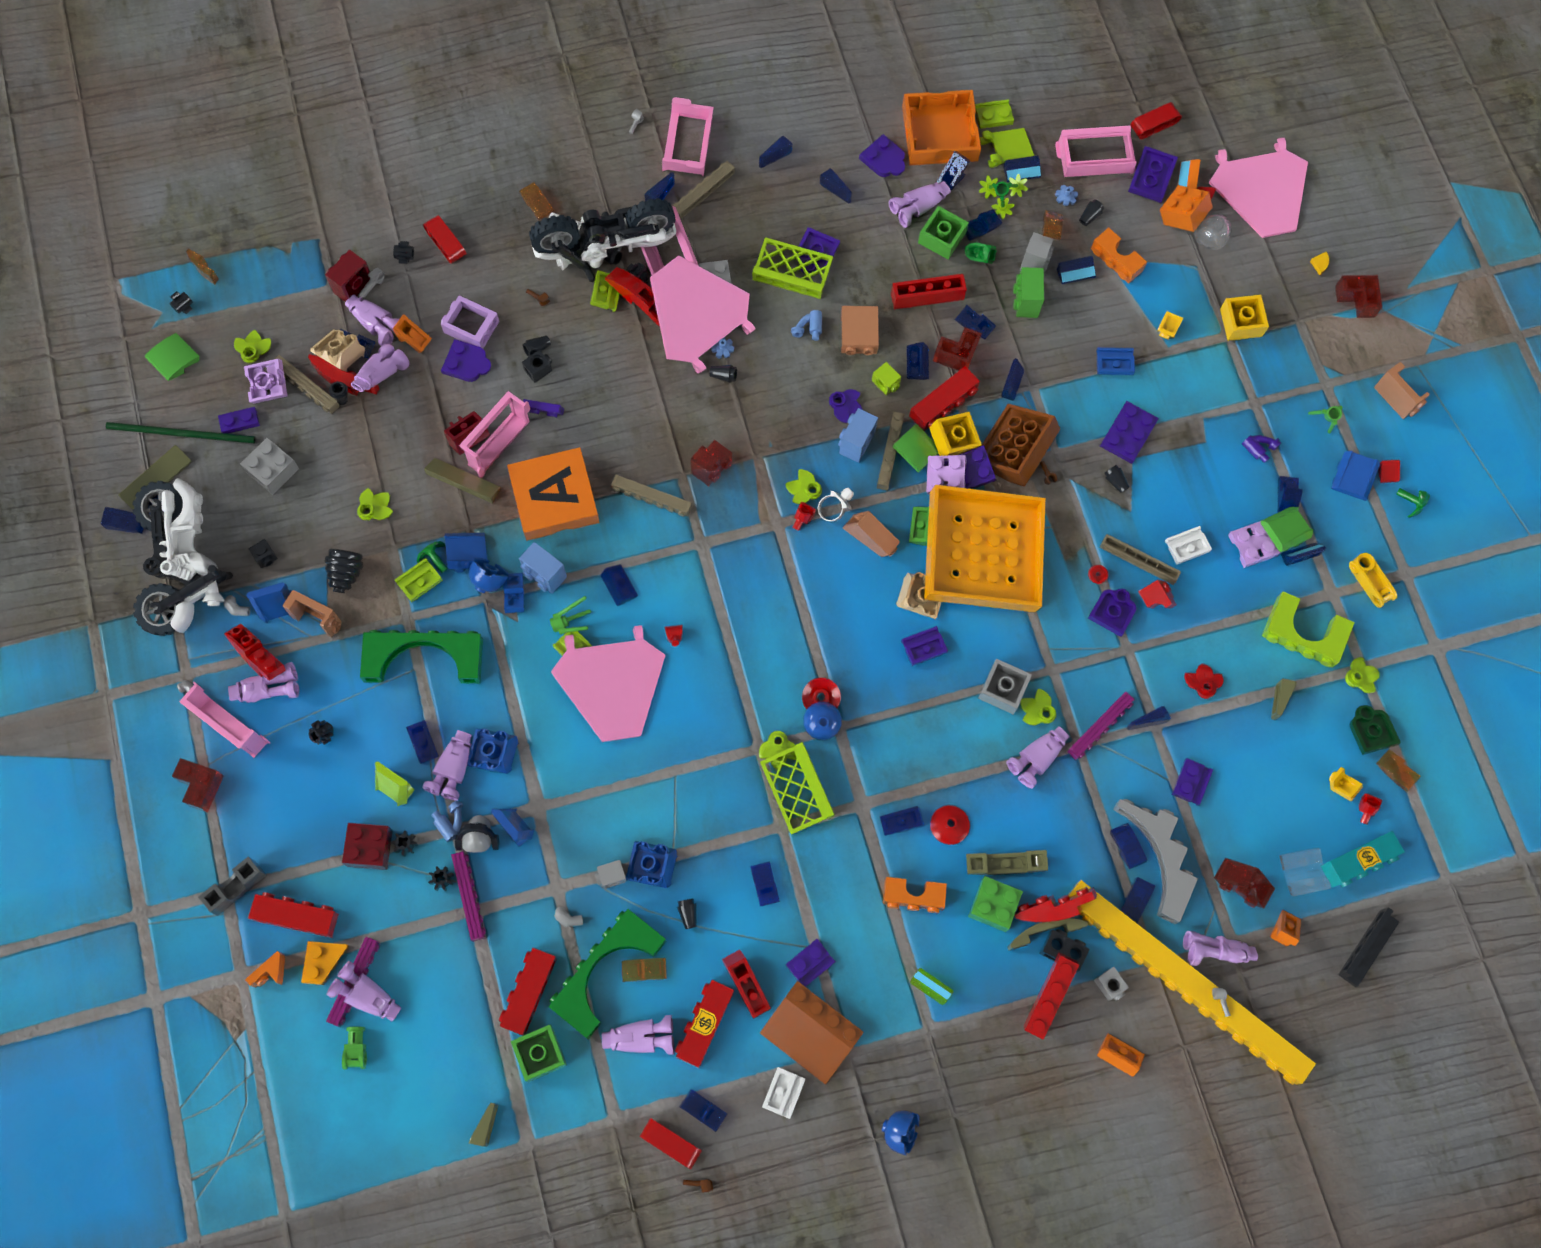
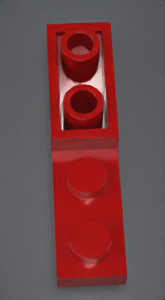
(634, 291)
(334, 374)
(254, 653)
(1048, 910)

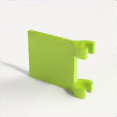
(1007, 145)

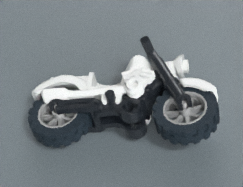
(561, 240)
(173, 526)

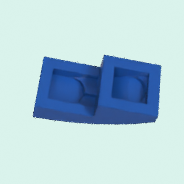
(514, 593)

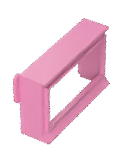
(684, 108)
(1096, 167)
(653, 257)
(502, 435)
(223, 721)

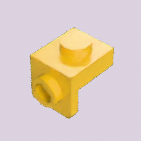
(1169, 325)
(1344, 784)

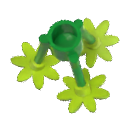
(1002, 190)

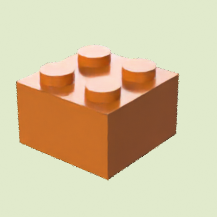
(1186, 208)

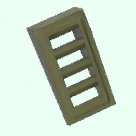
(1283, 692)
(484, 1129)

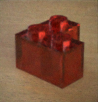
(1363, 291)
(957, 354)
(710, 462)
(202, 783)
(1245, 881)

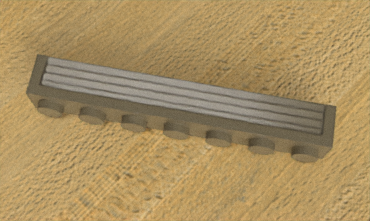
(704, 189)
(305, 385)
(890, 452)
(651, 496)
(1140, 559)

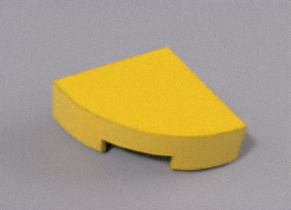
(1320, 262)

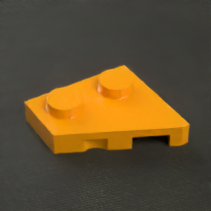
(320, 961)

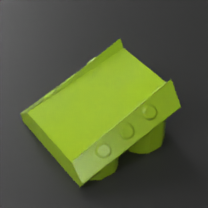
(392, 784)

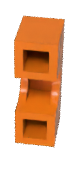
(1126, 266)
(897, 895)

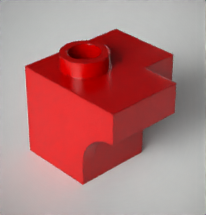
(1157, 594)

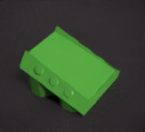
(1287, 529)

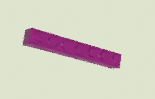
(1101, 726)
(468, 896)
(361, 964)

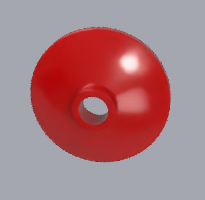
(824, 686)
(945, 833)

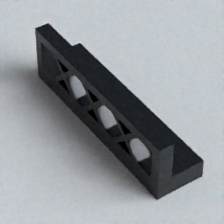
(1369, 947)

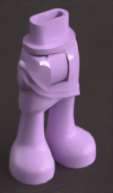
(256, 688)
(1219, 947)

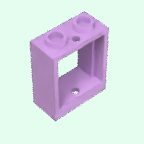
(484, 331)

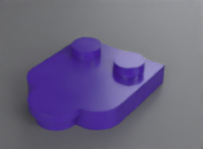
(884, 157)
(820, 243)
(466, 361)
(1113, 611)

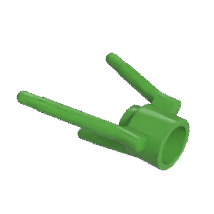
(1331, 415)
(560, 622)

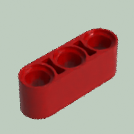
(1155, 120)
(444, 239)
(670, 1143)

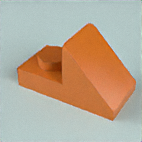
(411, 333)
(1287, 929)
(272, 967)

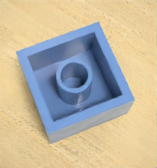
(857, 435)
(543, 568)

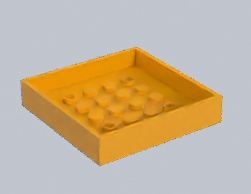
(985, 548)

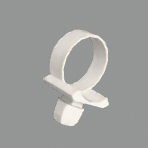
(845, 495)

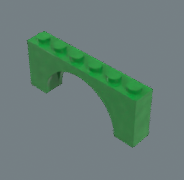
(382, 648)
(627, 933)

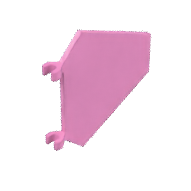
(1263, 188)
(696, 310)
(611, 684)

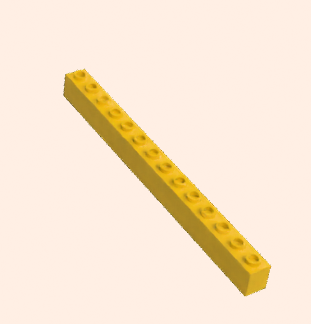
(1195, 988)

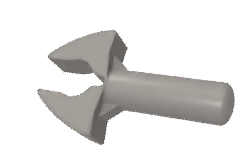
(376, 276)

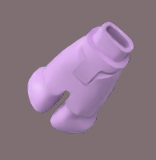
(918, 201)
(373, 318)
(380, 367)
(1040, 754)
(450, 765)
(365, 994)
(640, 1037)

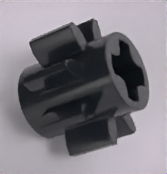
(403, 252)
(638, 270)
(181, 302)
(321, 732)
(398, 842)
(439, 873)

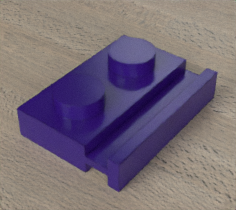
(552, 410)
(924, 646)
(1192, 781)
(810, 963)

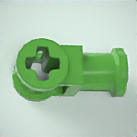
(354, 1049)

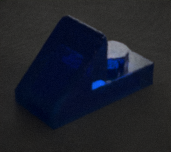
(954, 169)
(1288, 493)

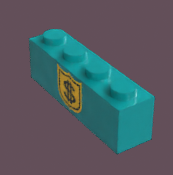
(1362, 859)

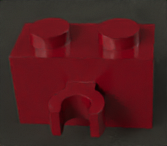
(460, 430)

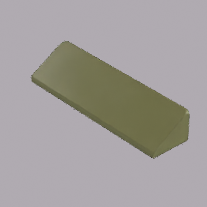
(162, 470)
(462, 480)

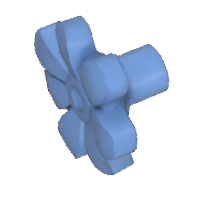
(1066, 195)
(723, 348)

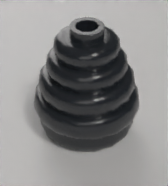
(342, 569)

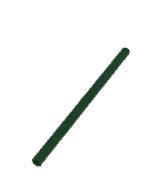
(180, 432)

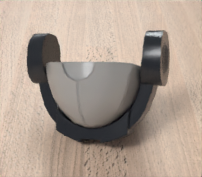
(477, 836)

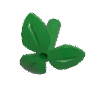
(1420, 501)
(430, 550)

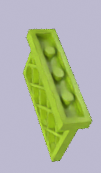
(785, 280)
(813, 781)

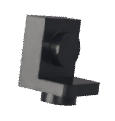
(263, 554)

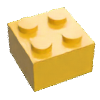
(1244, 317)
(955, 434)

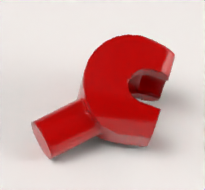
(803, 515)
(674, 634)
(1369, 806)

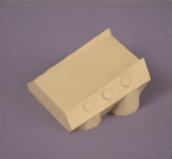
(339, 349)
(912, 596)

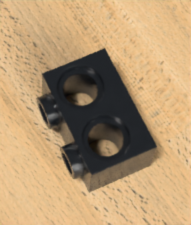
(1066, 945)

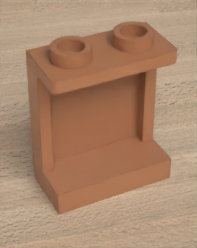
(859, 330)
(1399, 393)
(298, 603)

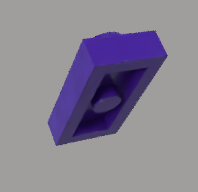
(239, 420)

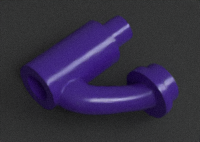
(1253, 446)

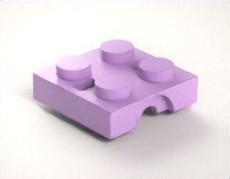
(261, 381)
(948, 475)
(1251, 545)

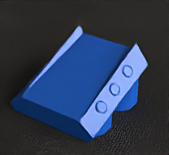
(1355, 475)
(463, 548)
(269, 601)
(492, 750)
(513, 825)
(651, 864)

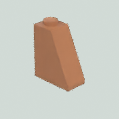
(872, 533)

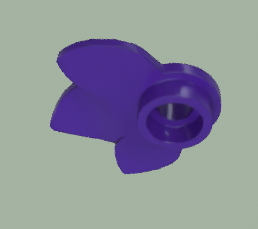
(847, 406)

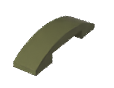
(1007, 863)
(1068, 924)

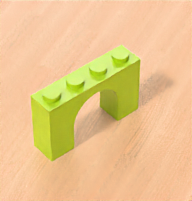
(1282, 631)

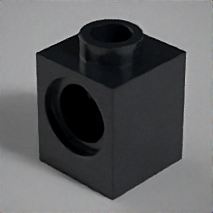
(537, 373)

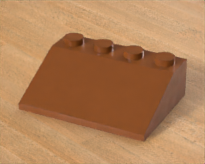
(1019, 442)
(811, 1032)

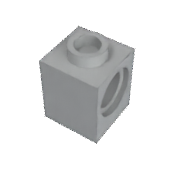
(610, 874)
(1102, 983)

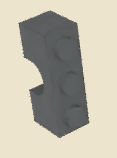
(221, 896)

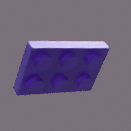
(1152, 174)
(1129, 432)
(978, 468)

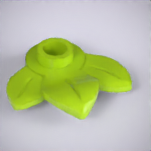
(252, 345)
(801, 487)
(376, 504)
(1362, 675)
(1036, 707)
(770, 748)

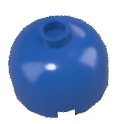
(486, 576)
(822, 720)
(900, 1131)

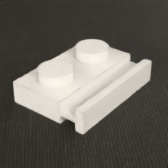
(1188, 545)
(783, 1093)

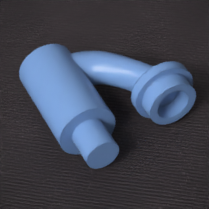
(815, 328)
(443, 824)

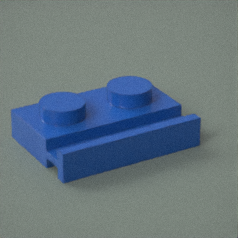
(1115, 361)

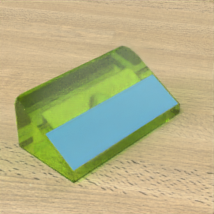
(931, 986)

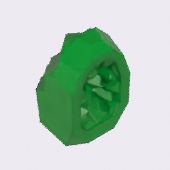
(981, 252)

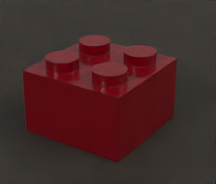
(348, 275)
(367, 846)

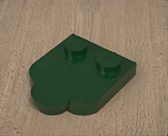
(1373, 730)

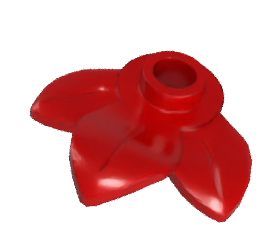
(1204, 678)

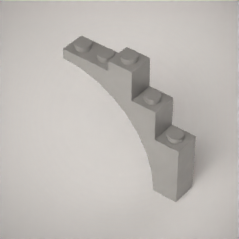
(1176, 883)

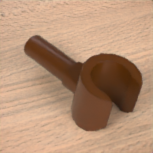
(542, 299)
(1047, 473)
(706, 1185)

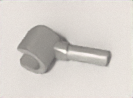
(638, 116)
(1220, 993)

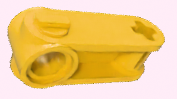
(1372, 579)

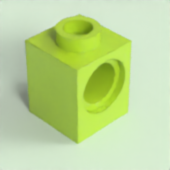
(886, 379)

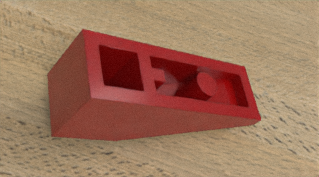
(746, 983)

